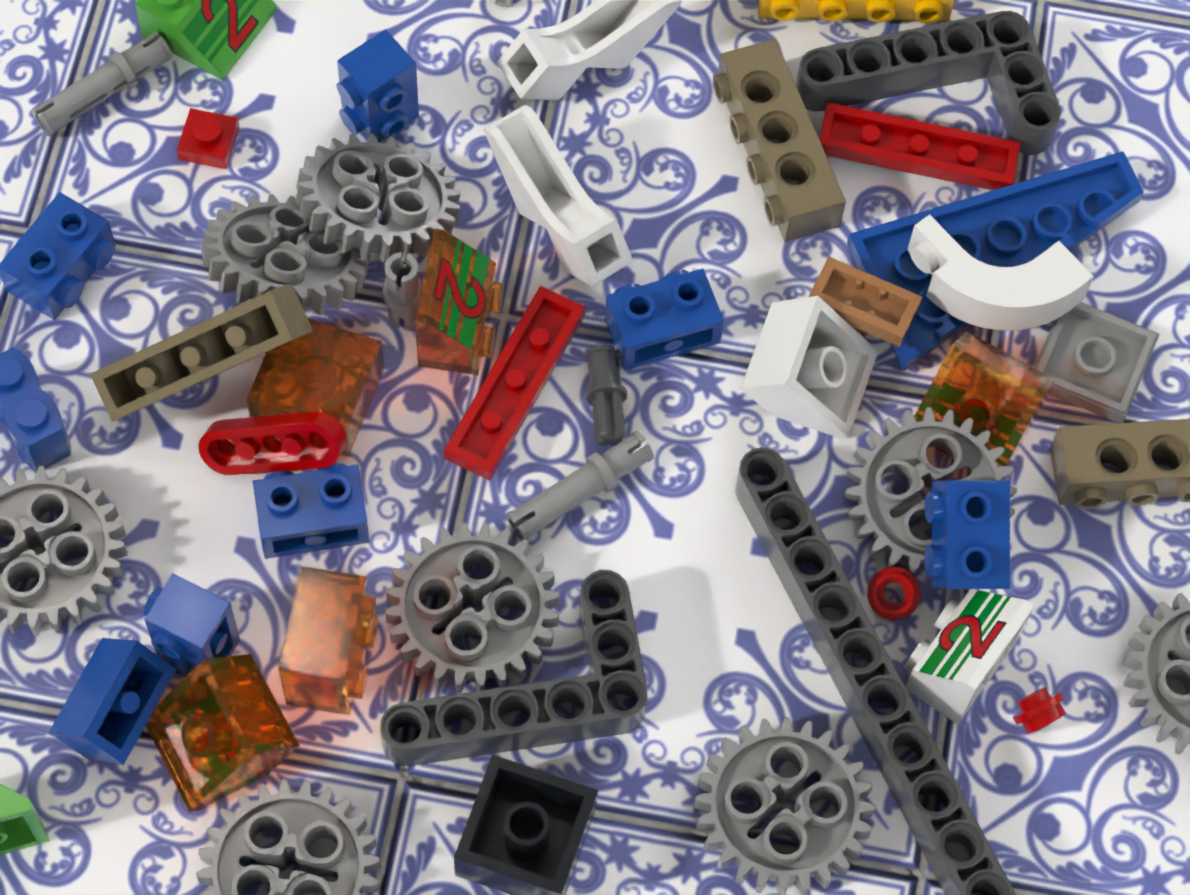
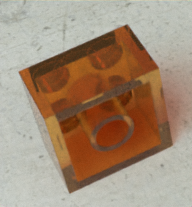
(320, 373)
(327, 640)

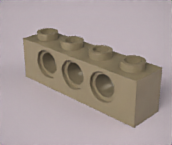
(763, 74)
(201, 351)
(1131, 447)

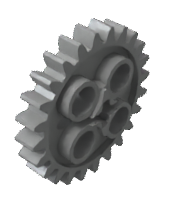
(343, 200)
(271, 247)
(904, 453)
(60, 587)
(502, 642)
(1152, 667)
(301, 822)
(818, 839)

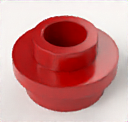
(877, 599)
(1039, 710)

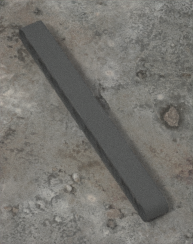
(861, 685)

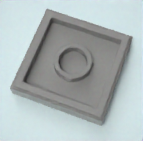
(1096, 360)

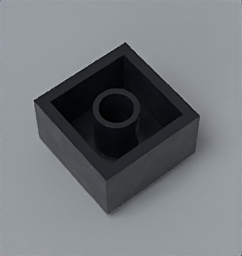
(525, 830)

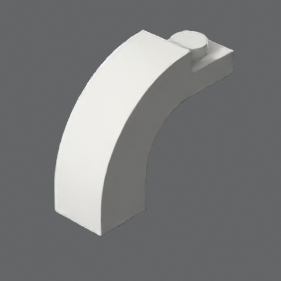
(996, 295)

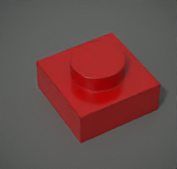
(208, 138)

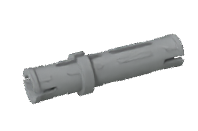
(93, 89)
(597, 475)

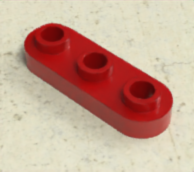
(305, 442)

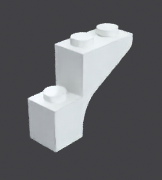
(603, 35)
(551, 196)

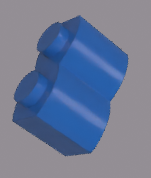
(30, 413)

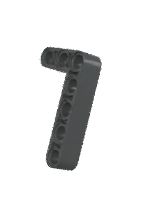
(941, 66)
(537, 699)

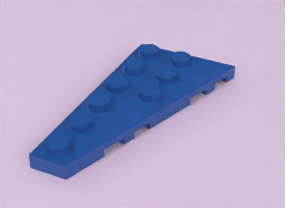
(999, 230)

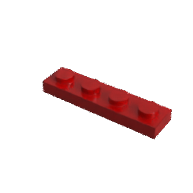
(918, 147)
(514, 383)

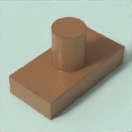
(867, 301)

